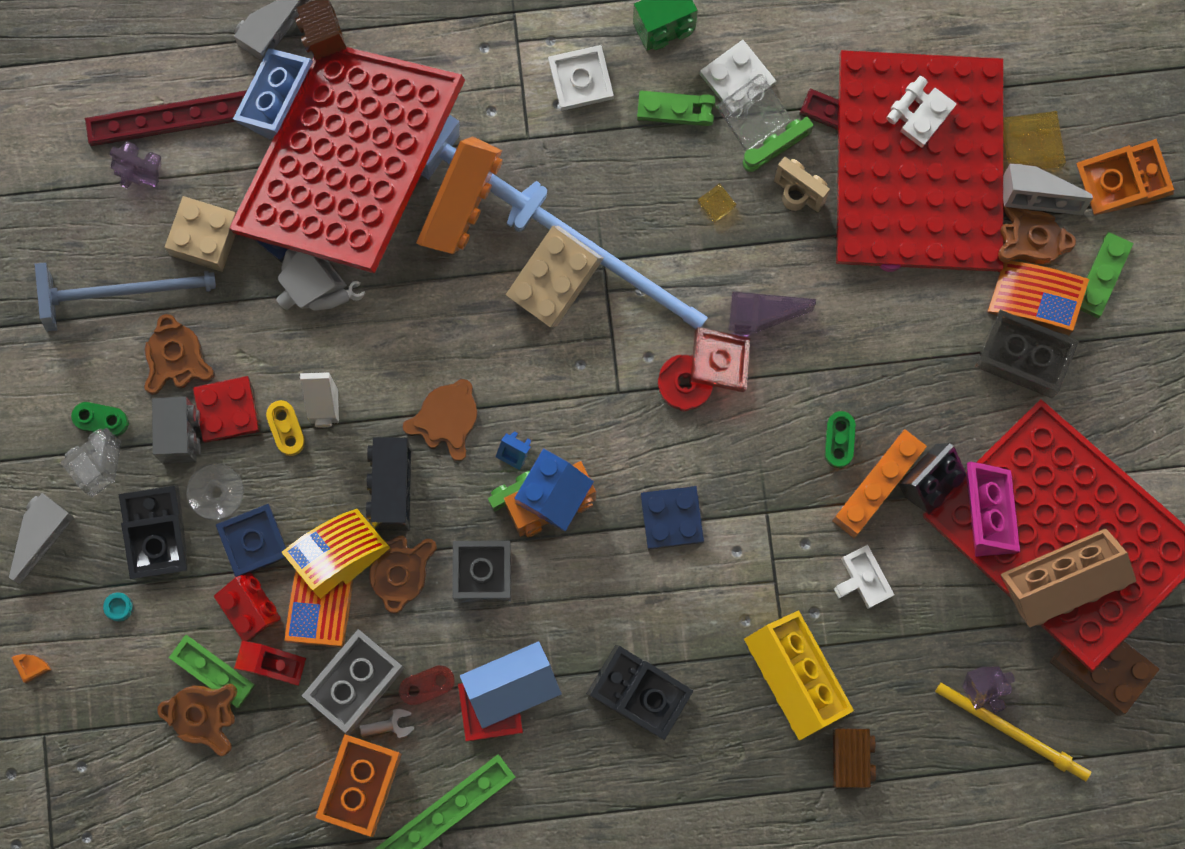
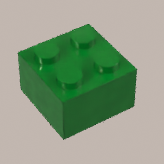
(663, 21)

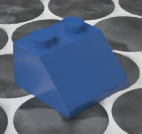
(553, 490)

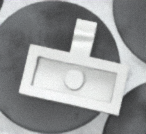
(865, 577)

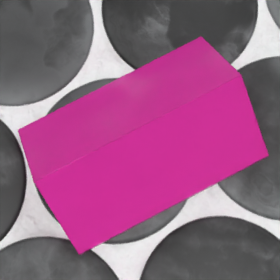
(992, 510)

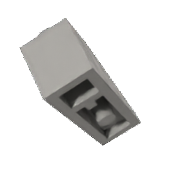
(267, 26)
(1038, 190)
(38, 531)

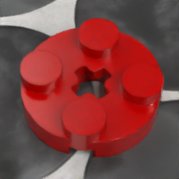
(669, 382)

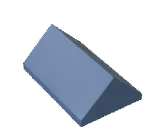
(272, 92)
(510, 685)

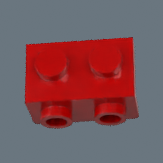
(247, 606)

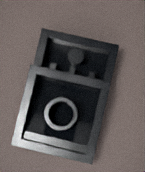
(153, 531)
(639, 692)

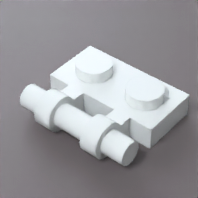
(927, 117)

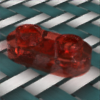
(427, 686)

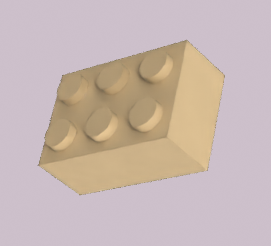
(554, 276)

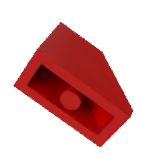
(270, 662)

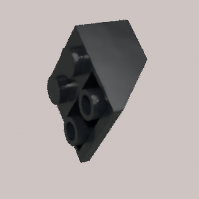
(933, 477)

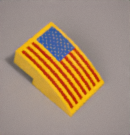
(335, 551)

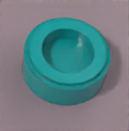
(118, 607)

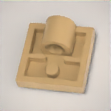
(792, 176)

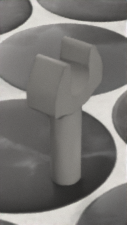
(389, 725)

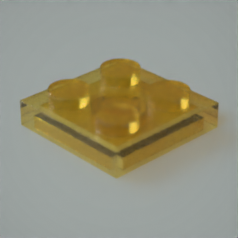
(1034, 140)

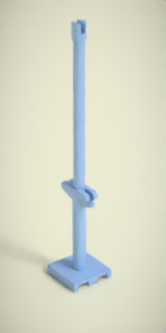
(527, 206)

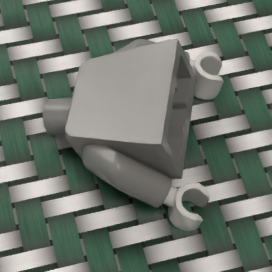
(312, 283)

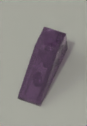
(758, 312)

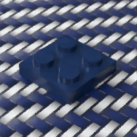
(672, 517)
(252, 540)

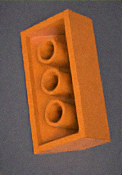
(460, 196)

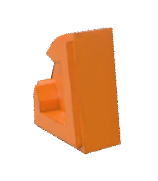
(30, 666)

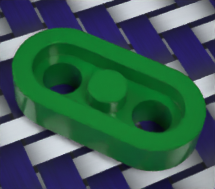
(99, 418)
(840, 440)

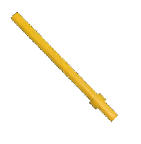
(1061, 760)

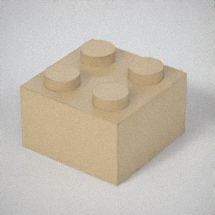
(201, 234)

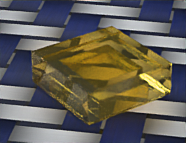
(717, 203)

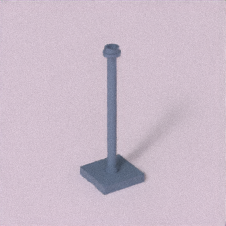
(50, 296)

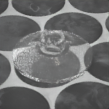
(205, 481)

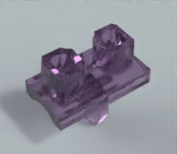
(133, 168)

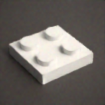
(734, 70)
(581, 77)

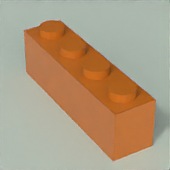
(879, 483)

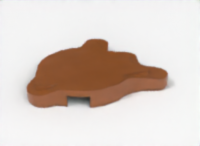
(1033, 237)
(174, 355)
(446, 417)
(401, 572)
(200, 714)

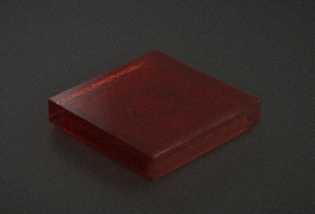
(720, 359)

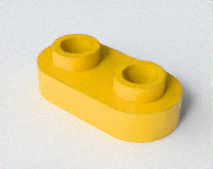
(285, 429)

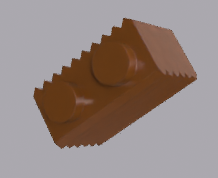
(320, 27)
(852, 758)

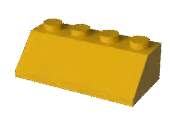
(798, 674)

